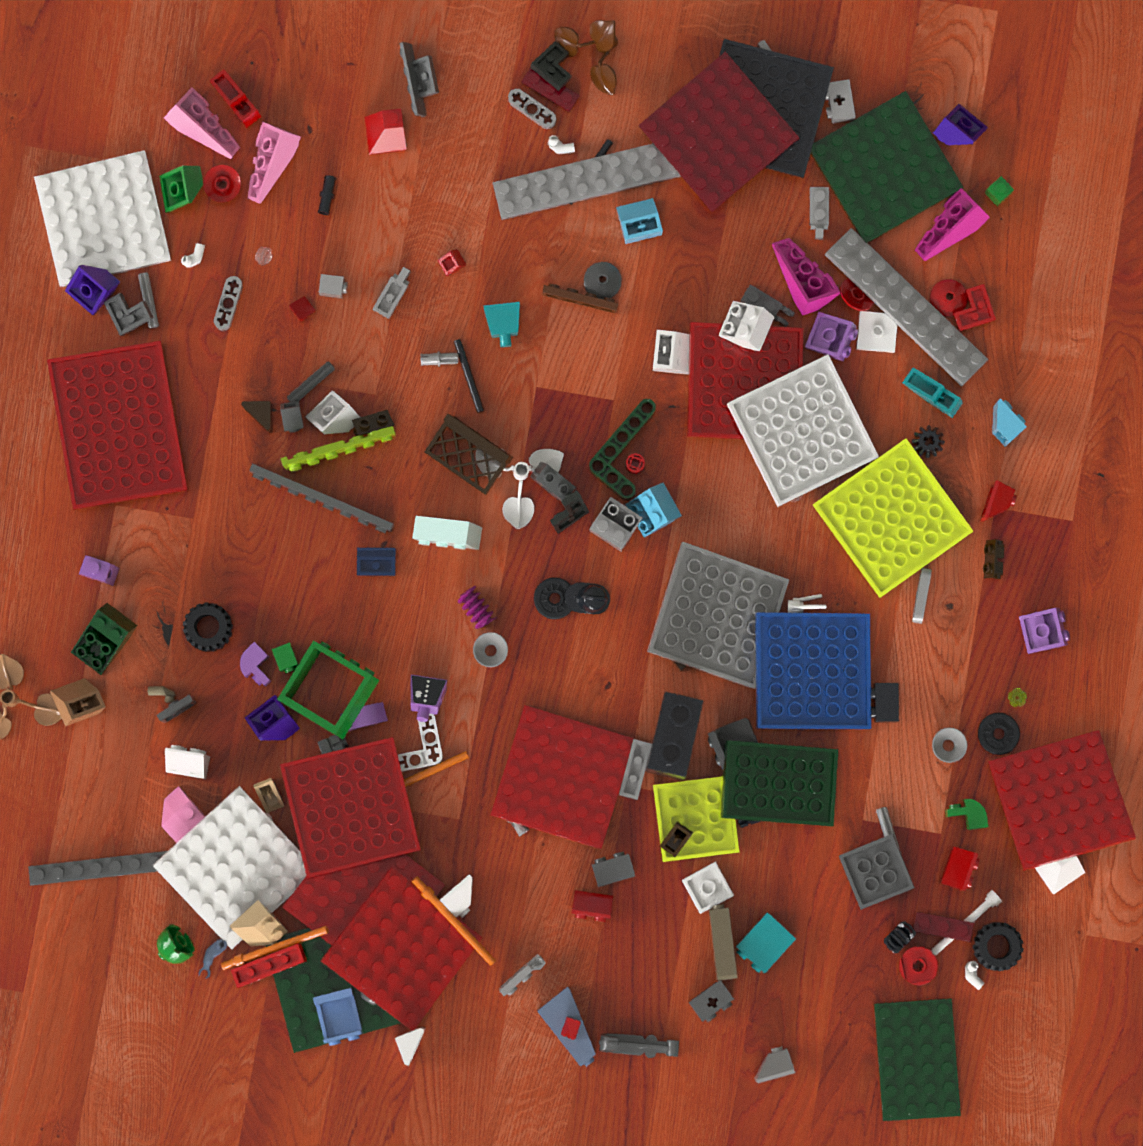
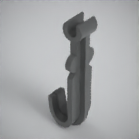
(637, 1045)

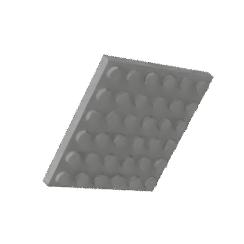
(711, 614)

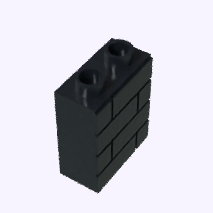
(674, 736)

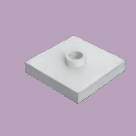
(876, 332)
(707, 887)

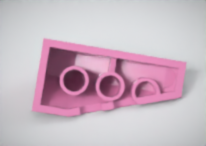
(274, 153)

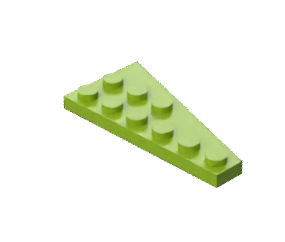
(332, 450)

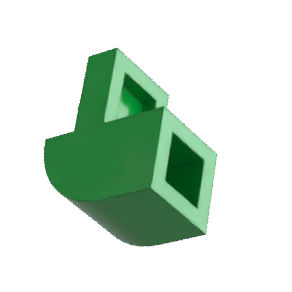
(973, 811)

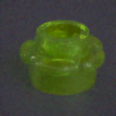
(1022, 697)

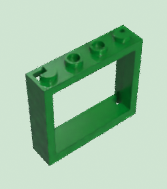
(354, 706)

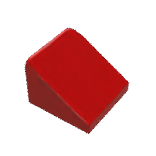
(451, 262)
(302, 308)

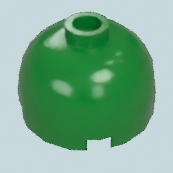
(174, 946)

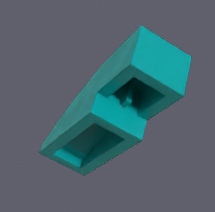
(933, 392)

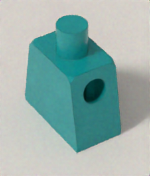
(503, 321)

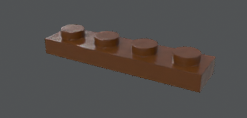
(572, 296)

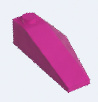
(958, 220)
(806, 282)

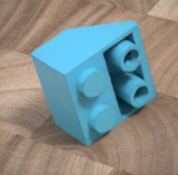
(639, 221)
(1006, 423)
(656, 509)

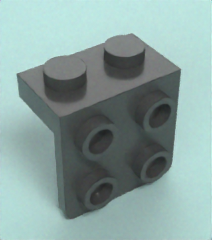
(736, 731)

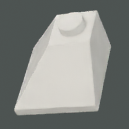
(333, 415)
(1060, 873)
(459, 897)

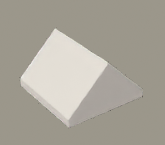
(408, 1044)

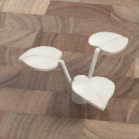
(521, 510)

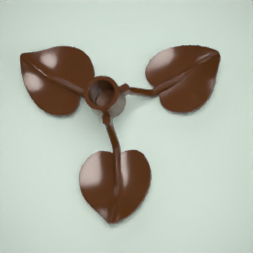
(604, 37)

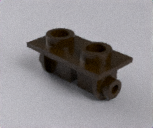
(372, 423)
(993, 550)

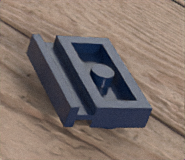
(376, 561)

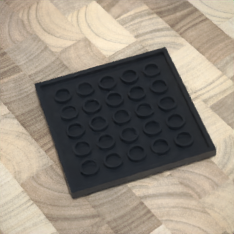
(795, 91)

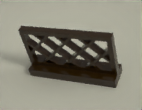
(473, 438)

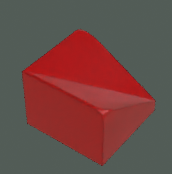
(570, 1028)

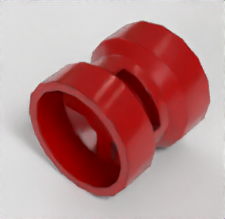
(633, 466)

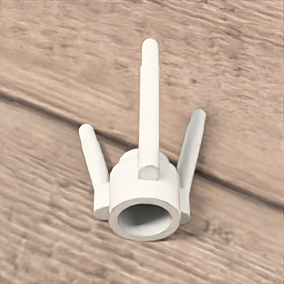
(796, 605)

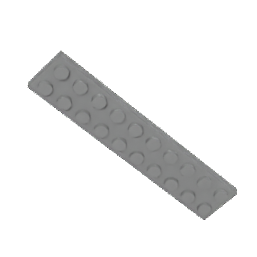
(582, 181)
(906, 307)

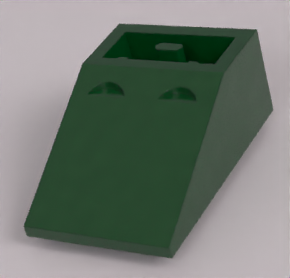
(103, 638)

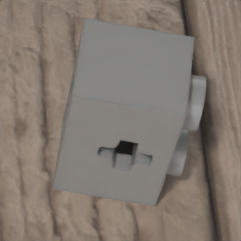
(845, 111)

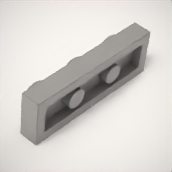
(635, 769)

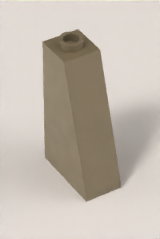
(722, 943)

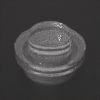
(263, 255)

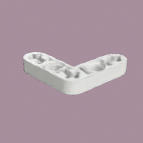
(424, 754)

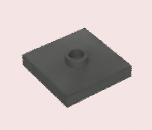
(176, 708)

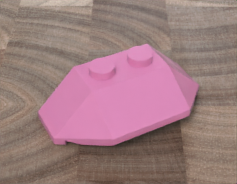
(180, 814)

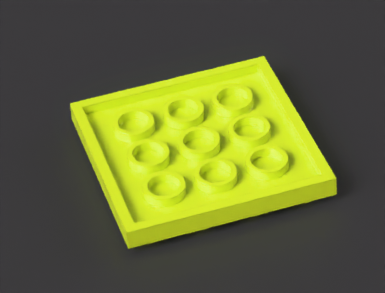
(698, 808)

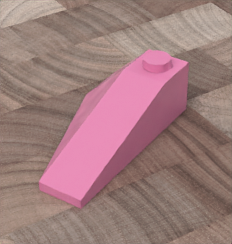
(197, 122)

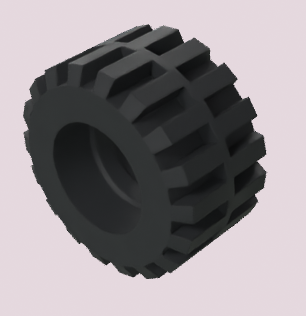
(192, 620)
(1013, 954)

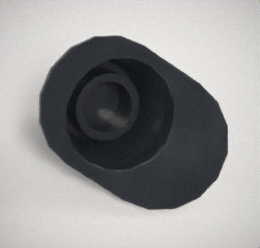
(587, 598)

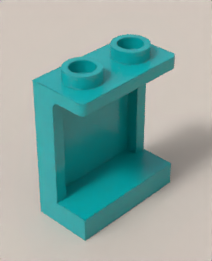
(765, 943)

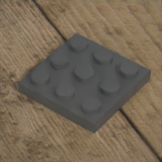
(876, 871)

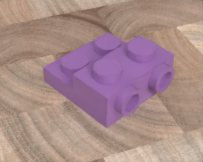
(832, 336)
(1044, 630)

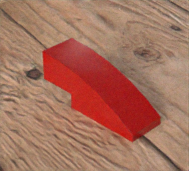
(235, 98)

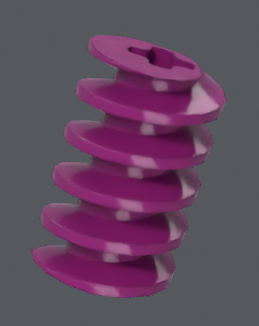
(475, 608)

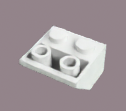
(746, 325)

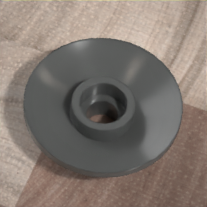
(606, 289)

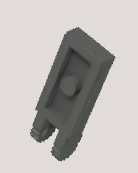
(758, 298)

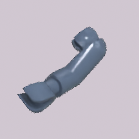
(210, 953)

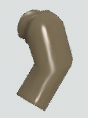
(162, 691)

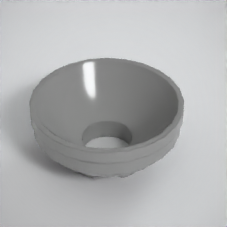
(490, 639)
(958, 740)

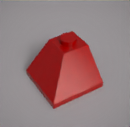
(385, 132)
(998, 500)

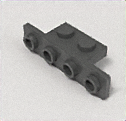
(420, 78)

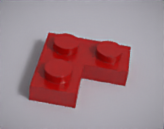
(980, 311)

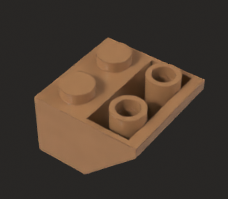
(77, 701)

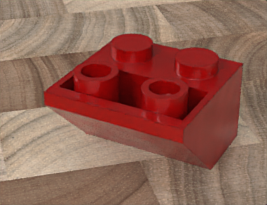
(959, 869)
(593, 905)

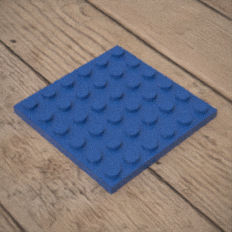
(813, 671)

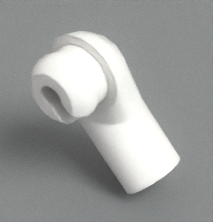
(558, 147)
(195, 258)
(971, 974)

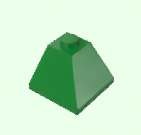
(180, 186)

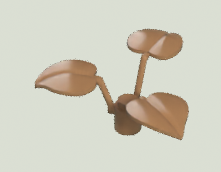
(12, 674)

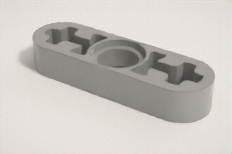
(546, 112)
(237, 291)
(921, 595)

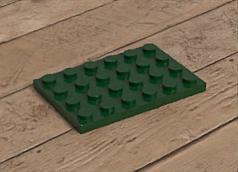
(779, 783)
(917, 1059)

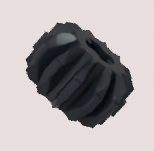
(925, 435)
(899, 937)

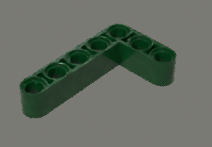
(619, 446)

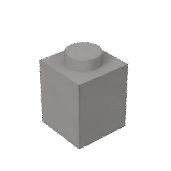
(332, 286)

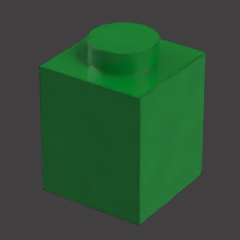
(999, 191)
(285, 658)

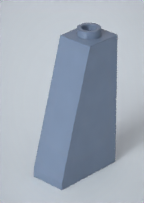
(555, 1014)

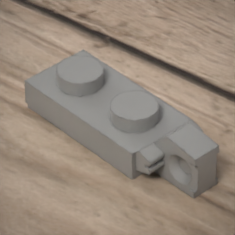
(819, 210)
(392, 294)
(522, 974)

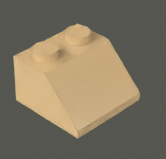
(258, 926)

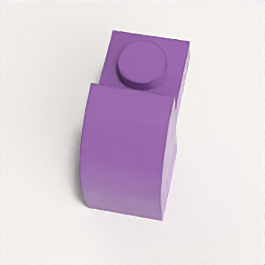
(251, 660)
(369, 716)

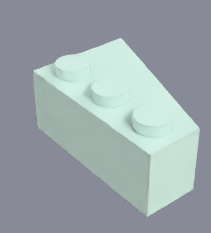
(447, 533)

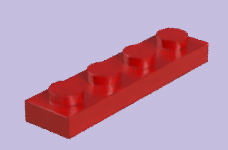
(268, 965)

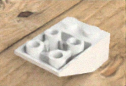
(671, 352)
(186, 763)

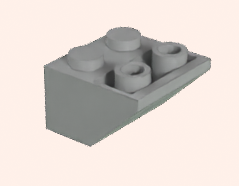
(615, 524)

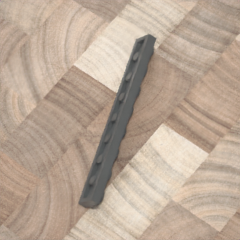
(328, 502)
(93, 868)

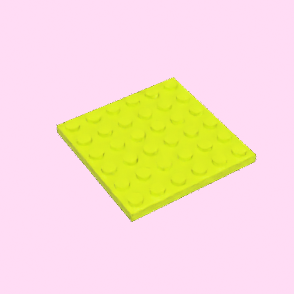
(892, 518)

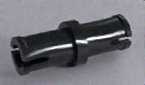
(327, 195)

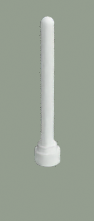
(991, 900)

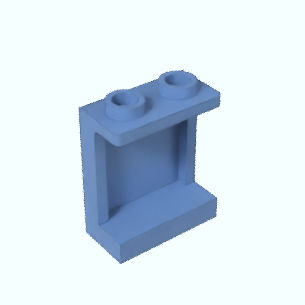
(338, 1016)

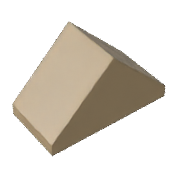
(269, 795)

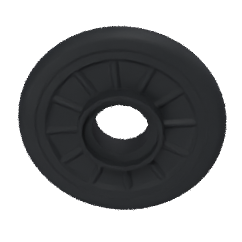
(542, 595)
(987, 738)

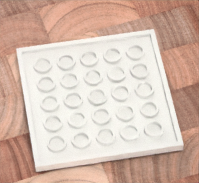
(103, 216)
(802, 430)
(232, 863)

